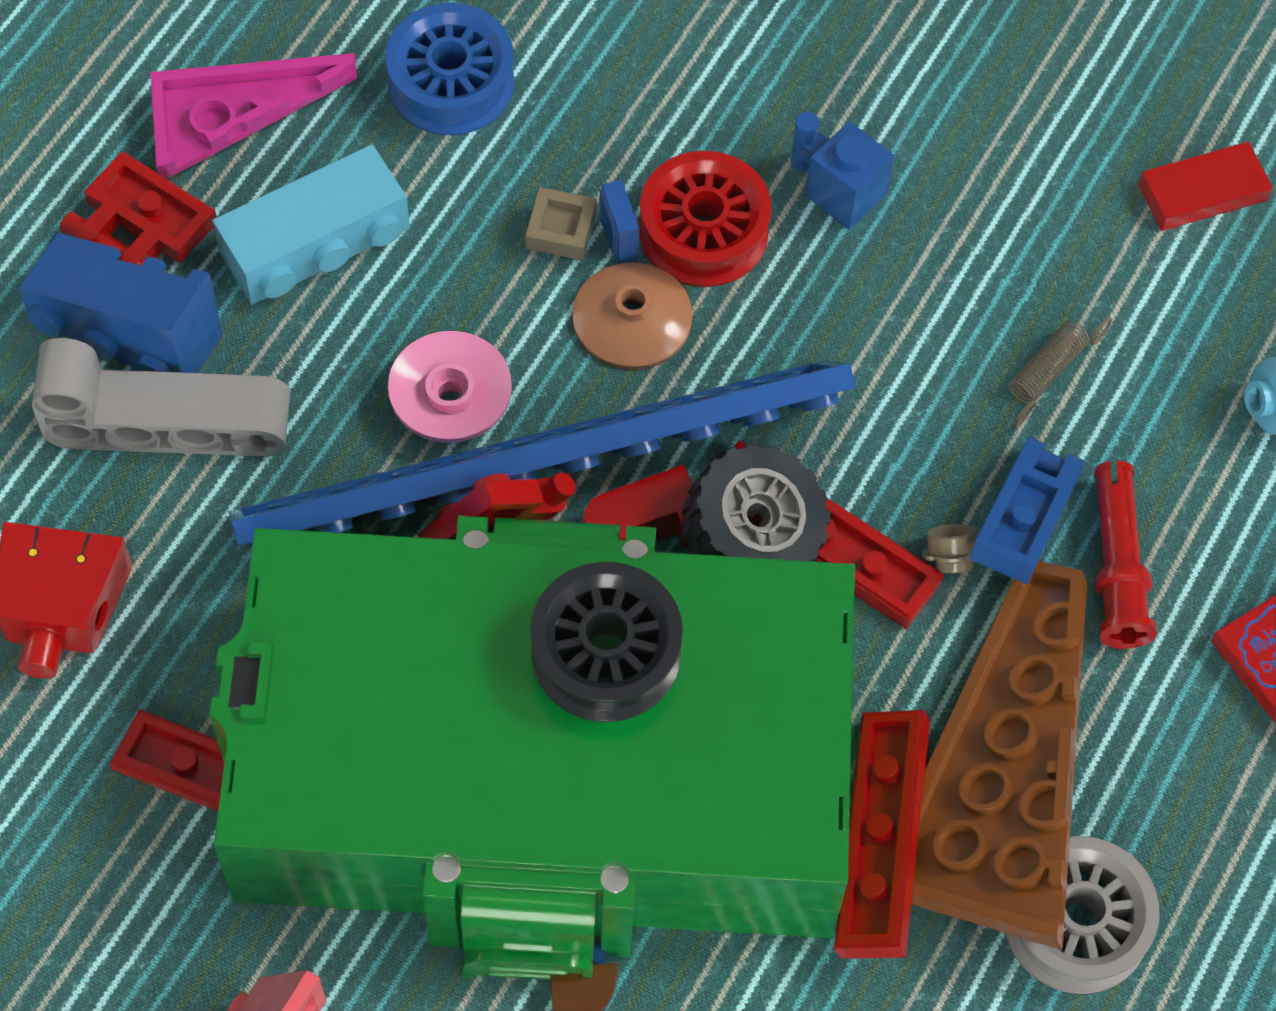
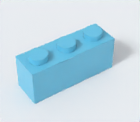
(312, 224)

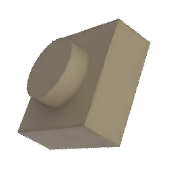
(561, 223)

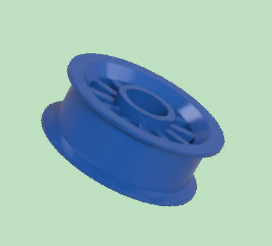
(442, 39)

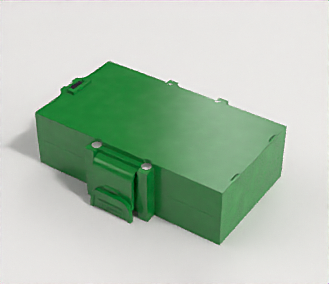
(414, 765)

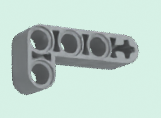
(154, 411)

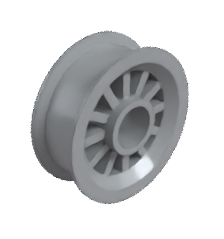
(1138, 904)

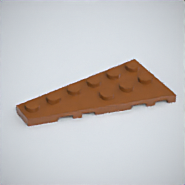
(1006, 768)

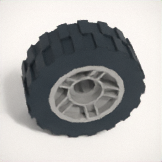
(751, 484)

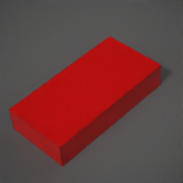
(1205, 186)

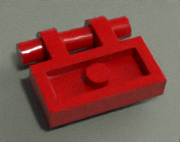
(145, 205)
(504, 498)

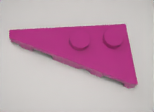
(219, 105)

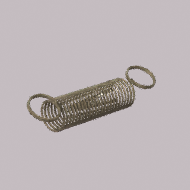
(1062, 345)

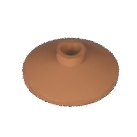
(627, 336)

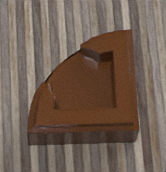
(580, 993)

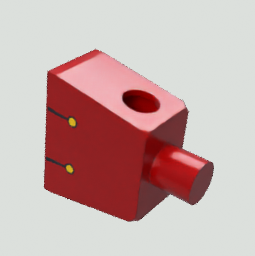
(58, 591)

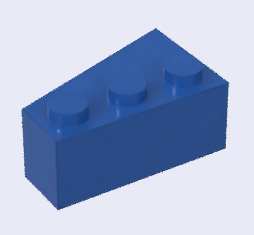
(123, 307)

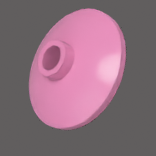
(445, 364)

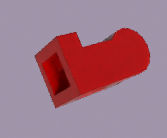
(645, 503)

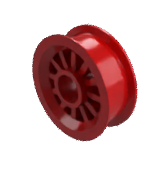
(712, 187)

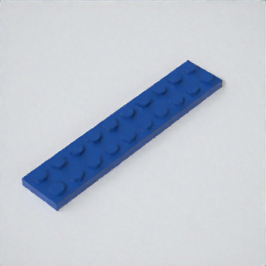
(565, 447)

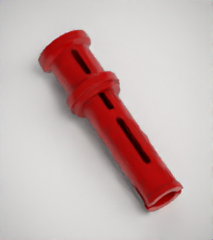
(1123, 579)

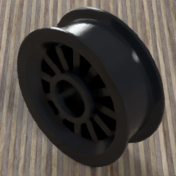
(593, 586)

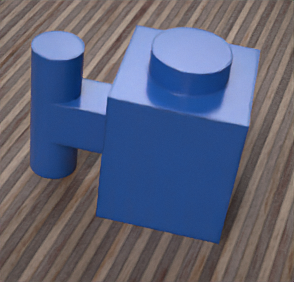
(844, 172)

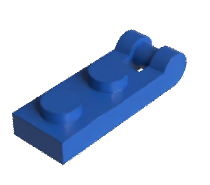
(1026, 511)

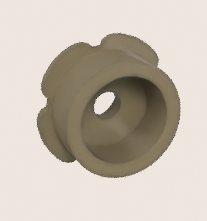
(951, 547)

